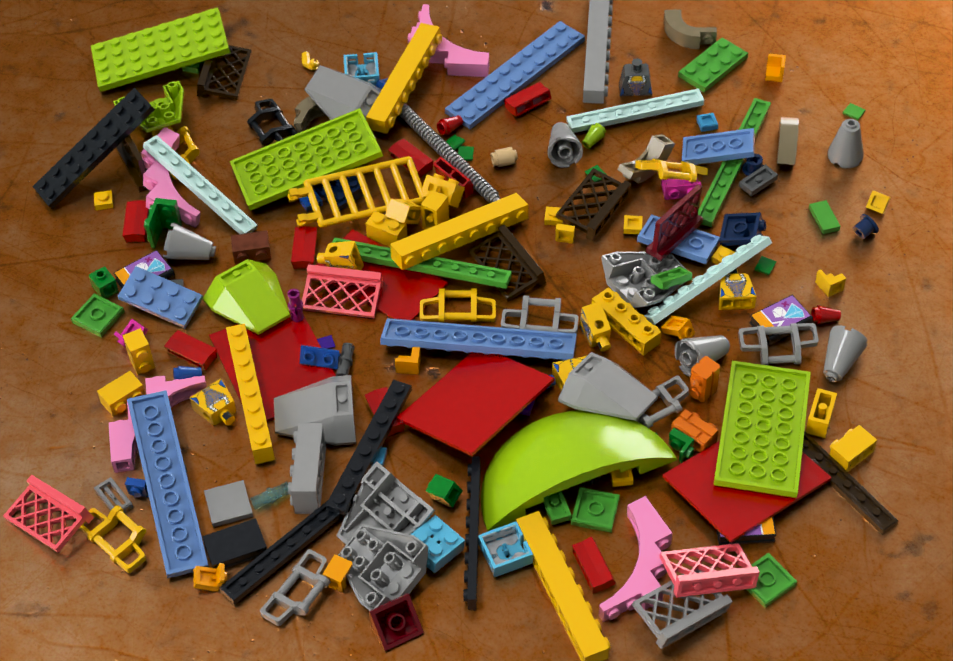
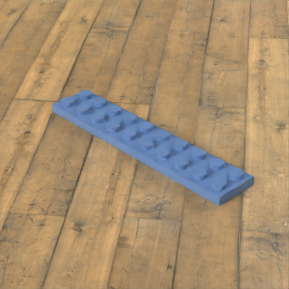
(515, 74)
(479, 339)
(167, 484)

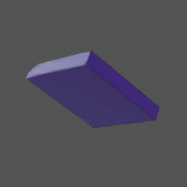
(326, 342)

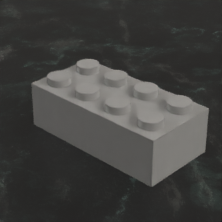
(308, 468)

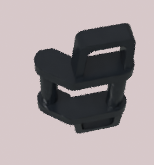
(266, 114)

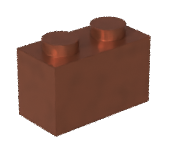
(251, 246)

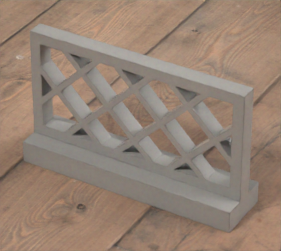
(687, 623)

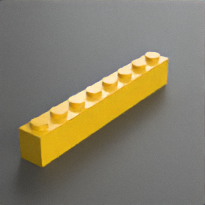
(404, 78)
(458, 231)
(250, 394)
(563, 590)

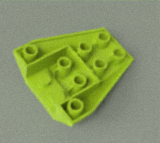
(167, 109)
(248, 296)

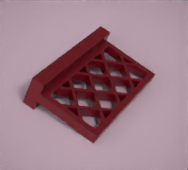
(676, 224)

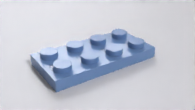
(719, 146)
(697, 246)
(160, 297)

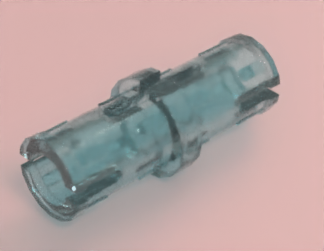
(269, 495)

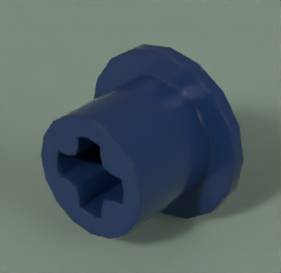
(752, 164)
(865, 226)

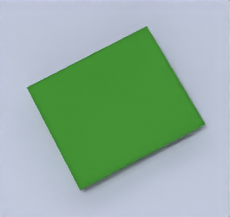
(854, 111)

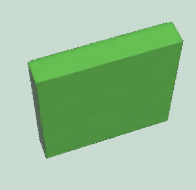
(97, 315)
(595, 509)
(772, 580)

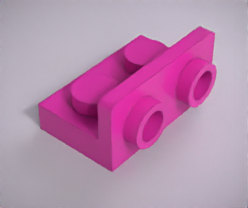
(677, 188)

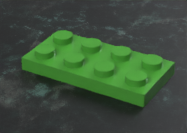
(713, 64)

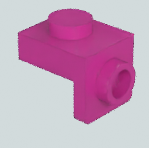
(132, 326)

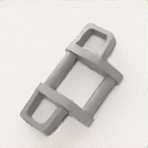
(540, 302)
(763, 347)
(672, 404)
(299, 608)

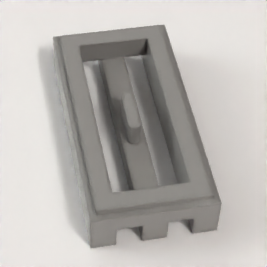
(128, 504)

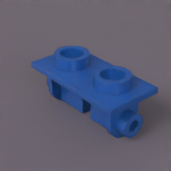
(319, 356)

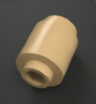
(504, 157)

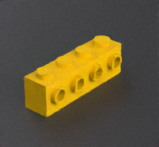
(628, 322)

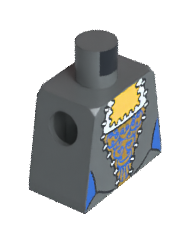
(635, 79)

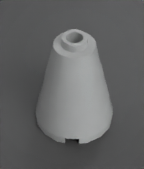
(847, 145)
(564, 146)
(187, 245)
(692, 350)
(842, 351)

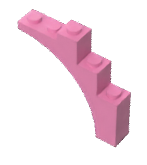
(455, 58)
(160, 184)
(121, 433)
(652, 537)

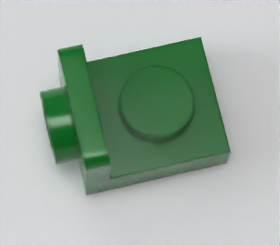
(682, 443)

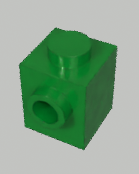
(103, 282)
(443, 490)

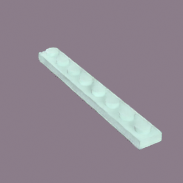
(636, 110)
(199, 185)
(704, 281)

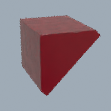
(395, 622)

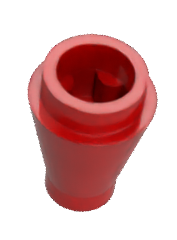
(447, 125)
(824, 314)

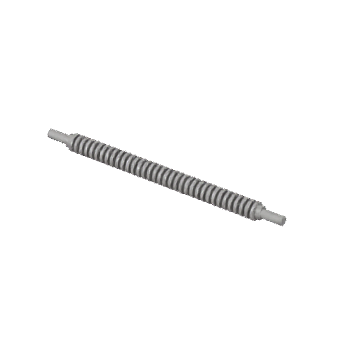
(448, 153)

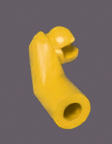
(307, 63)

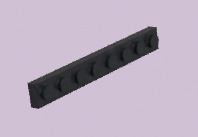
(368, 447)
(471, 539)
(279, 553)

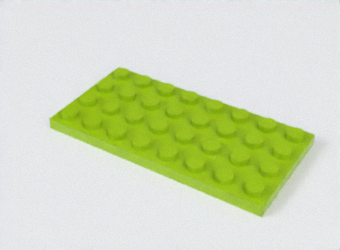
(159, 49)
(316, 152)
(763, 429)

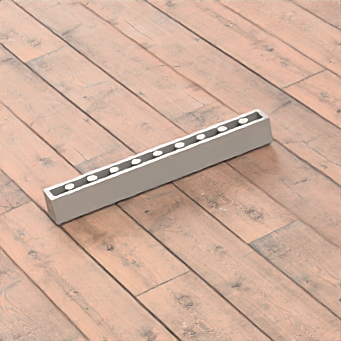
(596, 51)

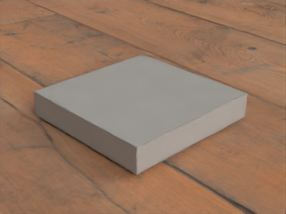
(228, 503)

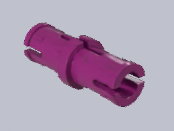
(294, 298)

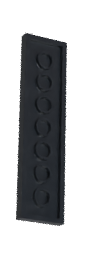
(93, 148)

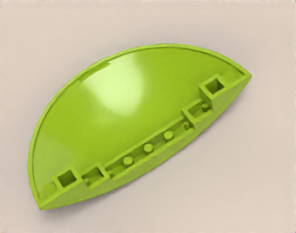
(562, 454)

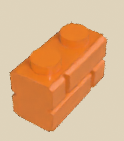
(704, 379)
(692, 425)

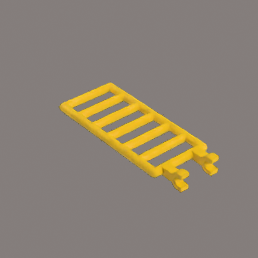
(316, 216)

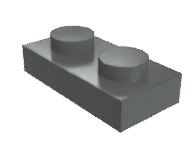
(758, 180)

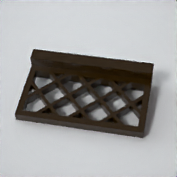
(209, 70)
(132, 161)
(605, 209)
(521, 258)

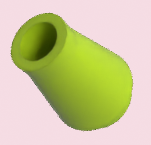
(594, 135)

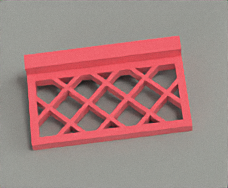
(346, 277)
(55, 499)
(710, 580)

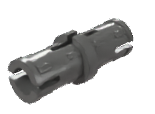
(345, 359)

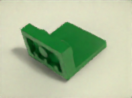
(161, 215)

